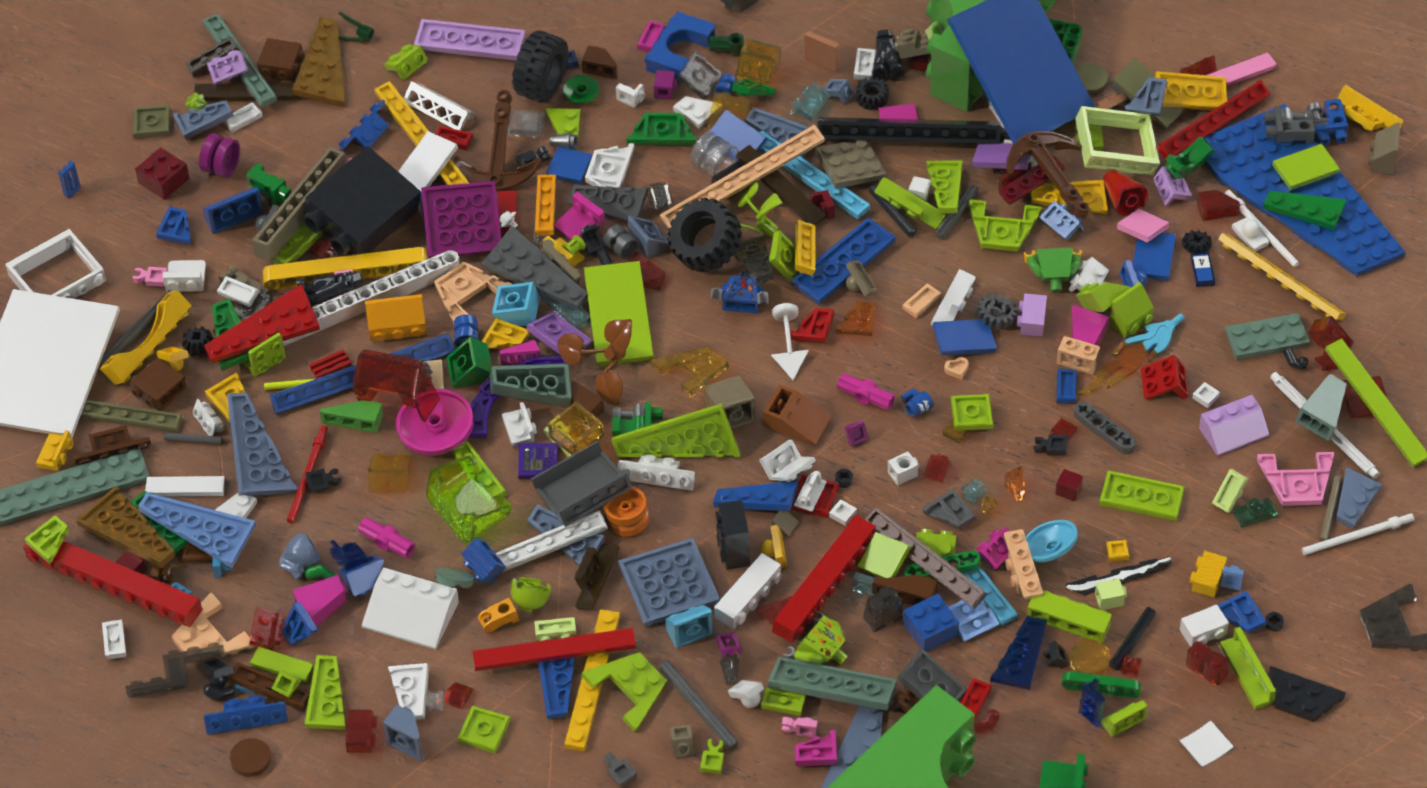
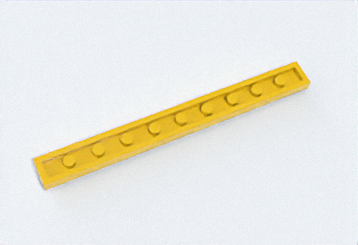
(414, 128)

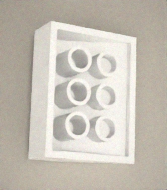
(410, 608)

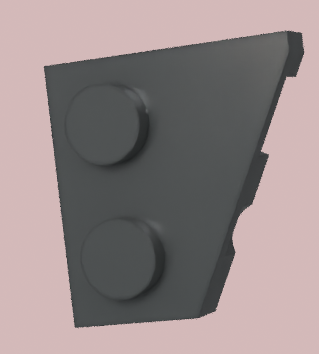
(950, 510)

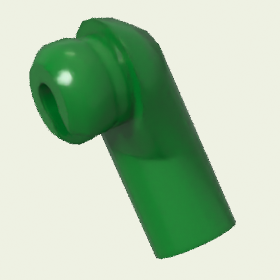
(318, 571)

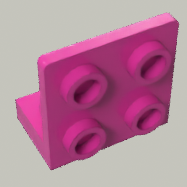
(580, 215)

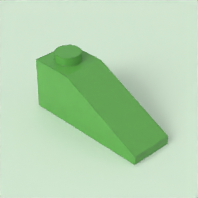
(355, 415)

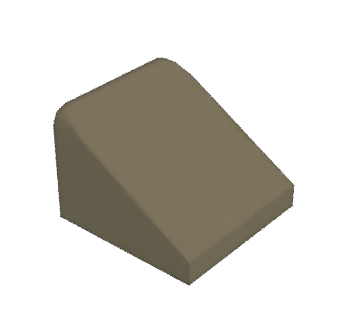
(786, 522)

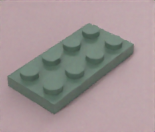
(1267, 336)

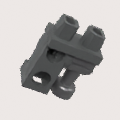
(1289, 125)

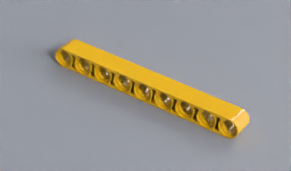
(369, 264)

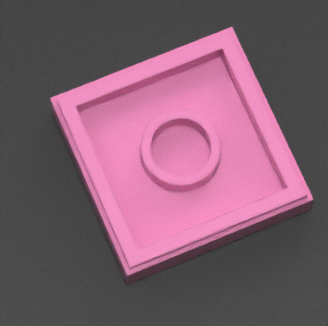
(1142, 225)

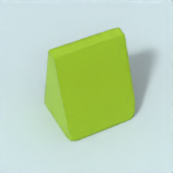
(286, 683)

